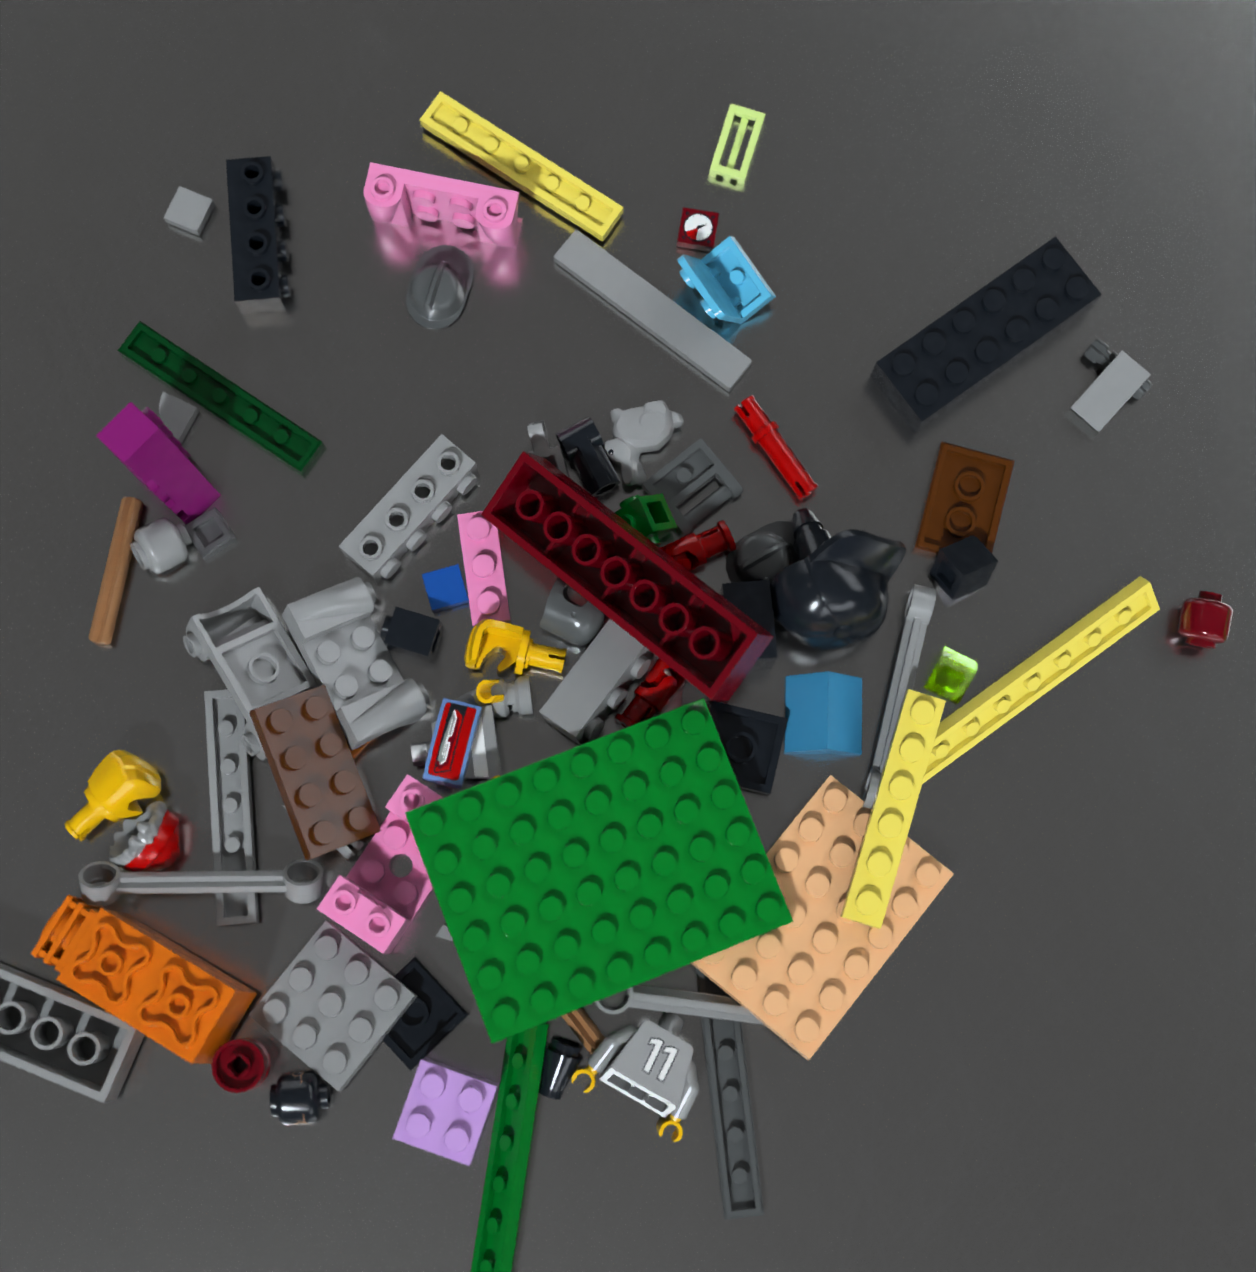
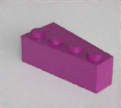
(158, 461)

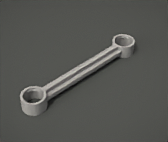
(916, 618)
(200, 882)
(682, 1002)

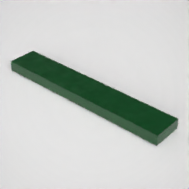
(221, 397)

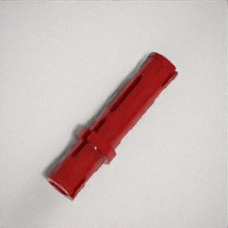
(775, 446)

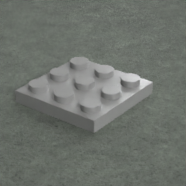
(333, 1006)

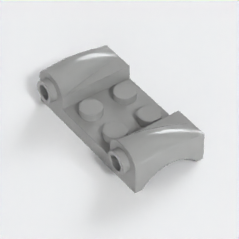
(250, 656)
(353, 662)

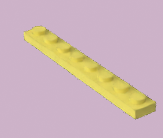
(1041, 673)

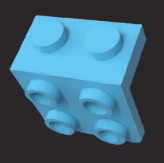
(727, 282)

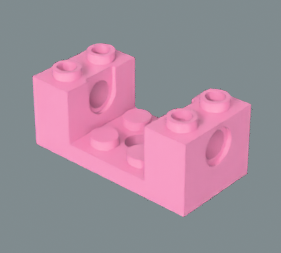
(371, 897)

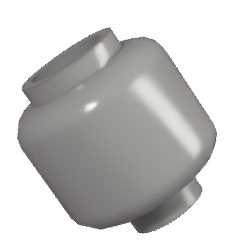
(160, 545)

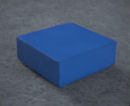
(445, 588)

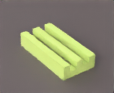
(729, 172)

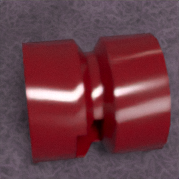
(242, 1064)

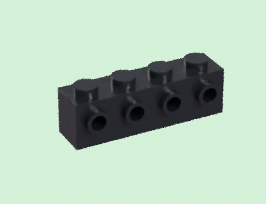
(256, 235)

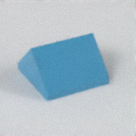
(823, 714)

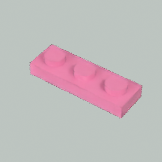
(483, 568)

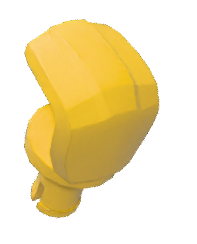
(515, 645)
(114, 792)

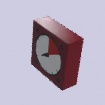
(697, 229)

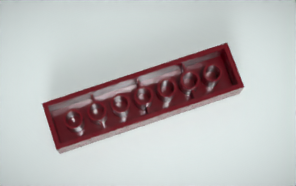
(627, 577)

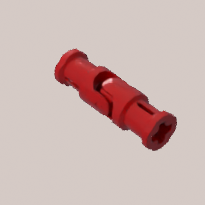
(701, 546)
(651, 695)

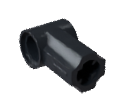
(584, 449)

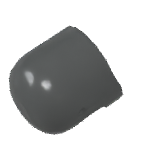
(569, 620)

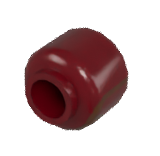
(1205, 620)

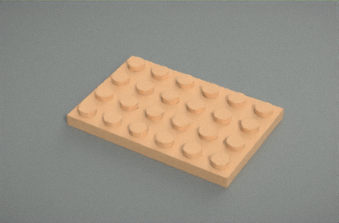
(818, 965)

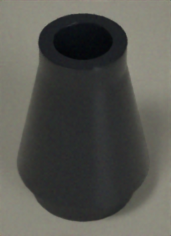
(559, 1064)

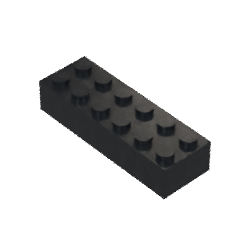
(985, 335)

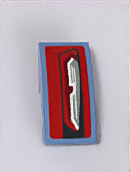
(452, 743)

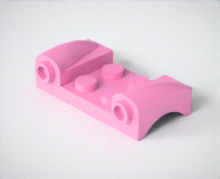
(398, 193)

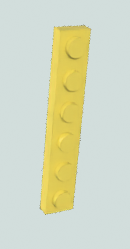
(521, 166)
(893, 809)

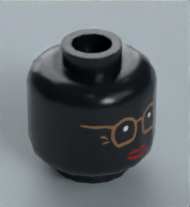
(299, 1098)

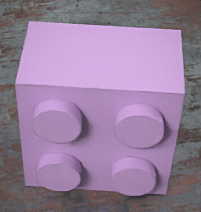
(446, 1111)

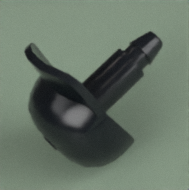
(838, 585)

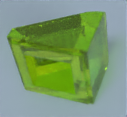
(951, 674)

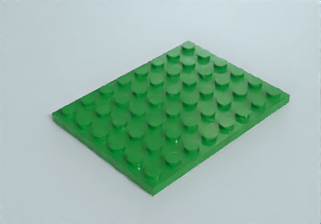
(597, 869)

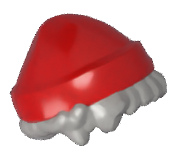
(147, 842)

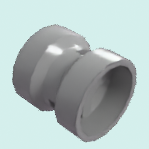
(516, 697)

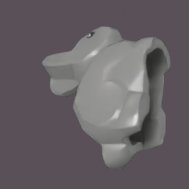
(638, 432)

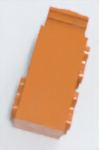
(143, 978)

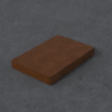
(963, 498)

